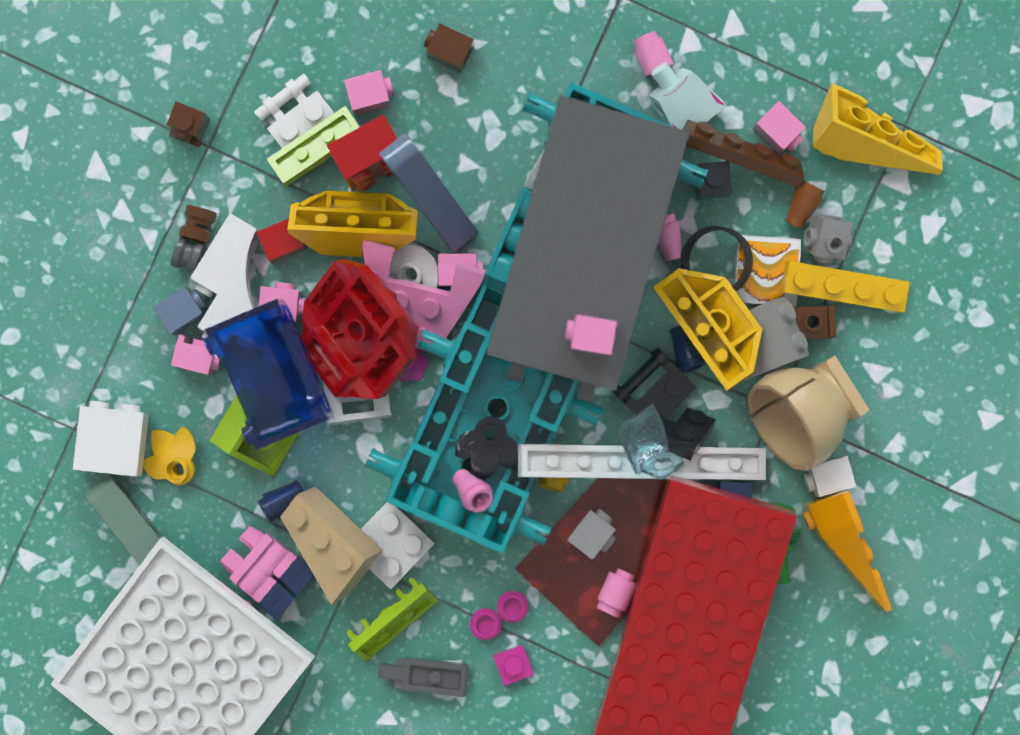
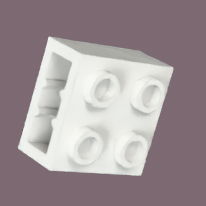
(111, 439)

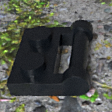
(664, 394)

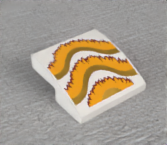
(768, 268)

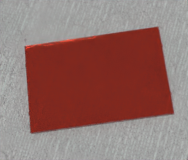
(575, 580)

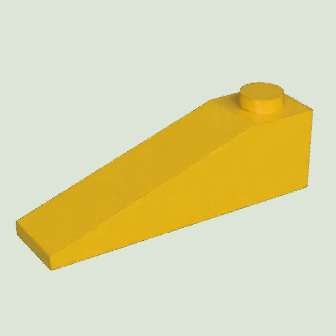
(861, 136)

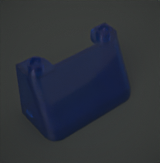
(270, 373)

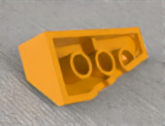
(839, 527)

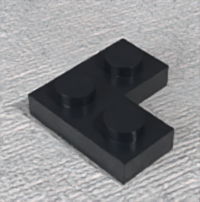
(688, 432)

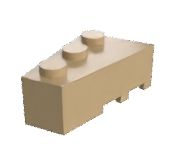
(329, 543)

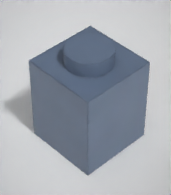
(180, 310)

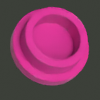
(512, 606)
(485, 624)

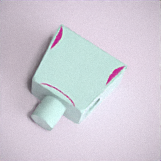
(683, 97)

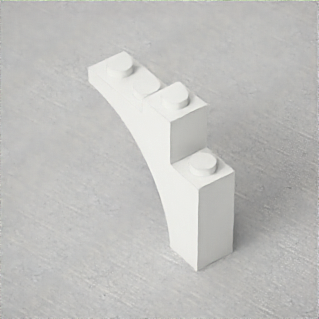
(227, 272)

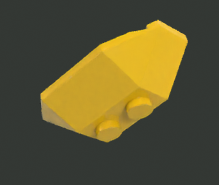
(341, 220)
(714, 322)

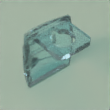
(647, 443)

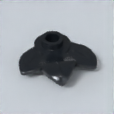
(487, 453)

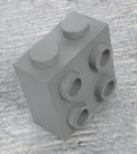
(780, 338)

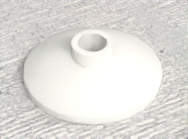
(419, 259)

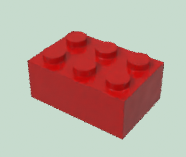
(359, 153)

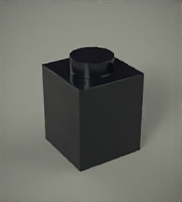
(717, 181)

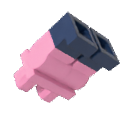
(257, 571)

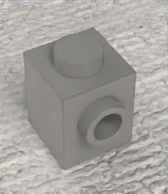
(593, 533)

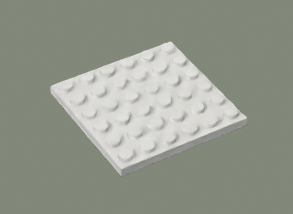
(181, 656)

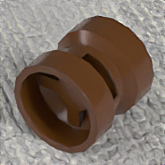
(200, 217)

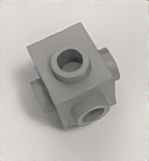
(828, 237)

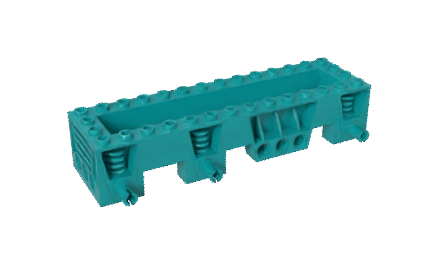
(473, 379)

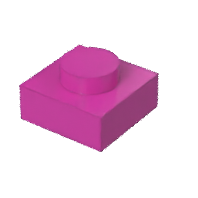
(513, 664)

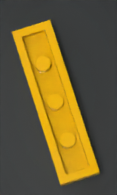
(845, 286)

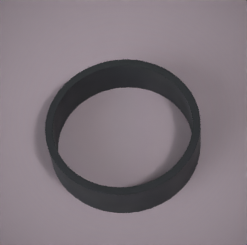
(748, 257)

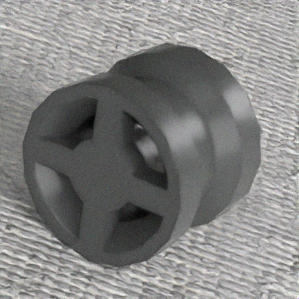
(187, 254)

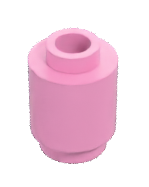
(651, 52)
(616, 593)

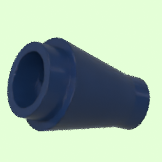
(686, 354)
(276, 501)

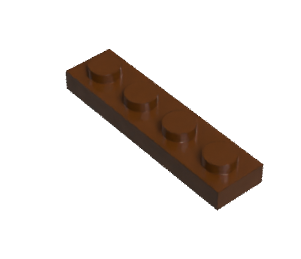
(743, 153)

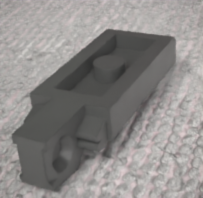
(427, 676)

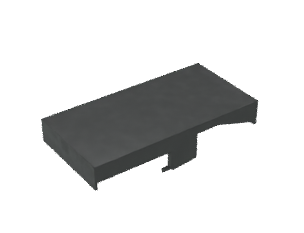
(587, 241)

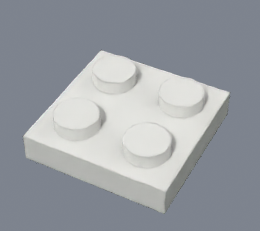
(399, 539)

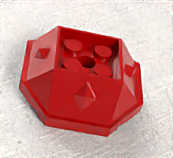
(357, 332)

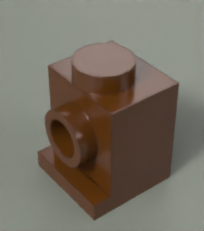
(187, 124)
(826, 321)

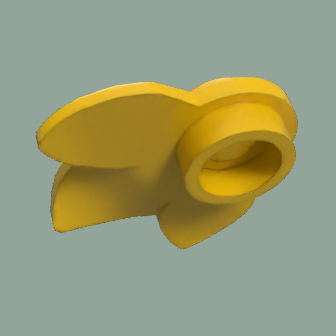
(168, 453)

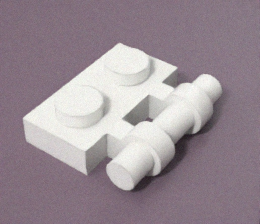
(301, 118)

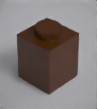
(448, 47)

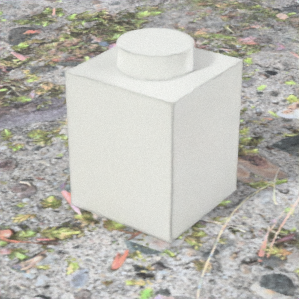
(830, 477)

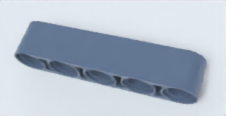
(428, 192)

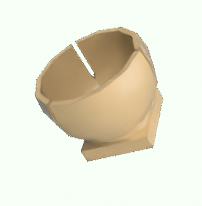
(810, 412)

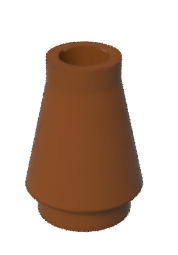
(804, 203)

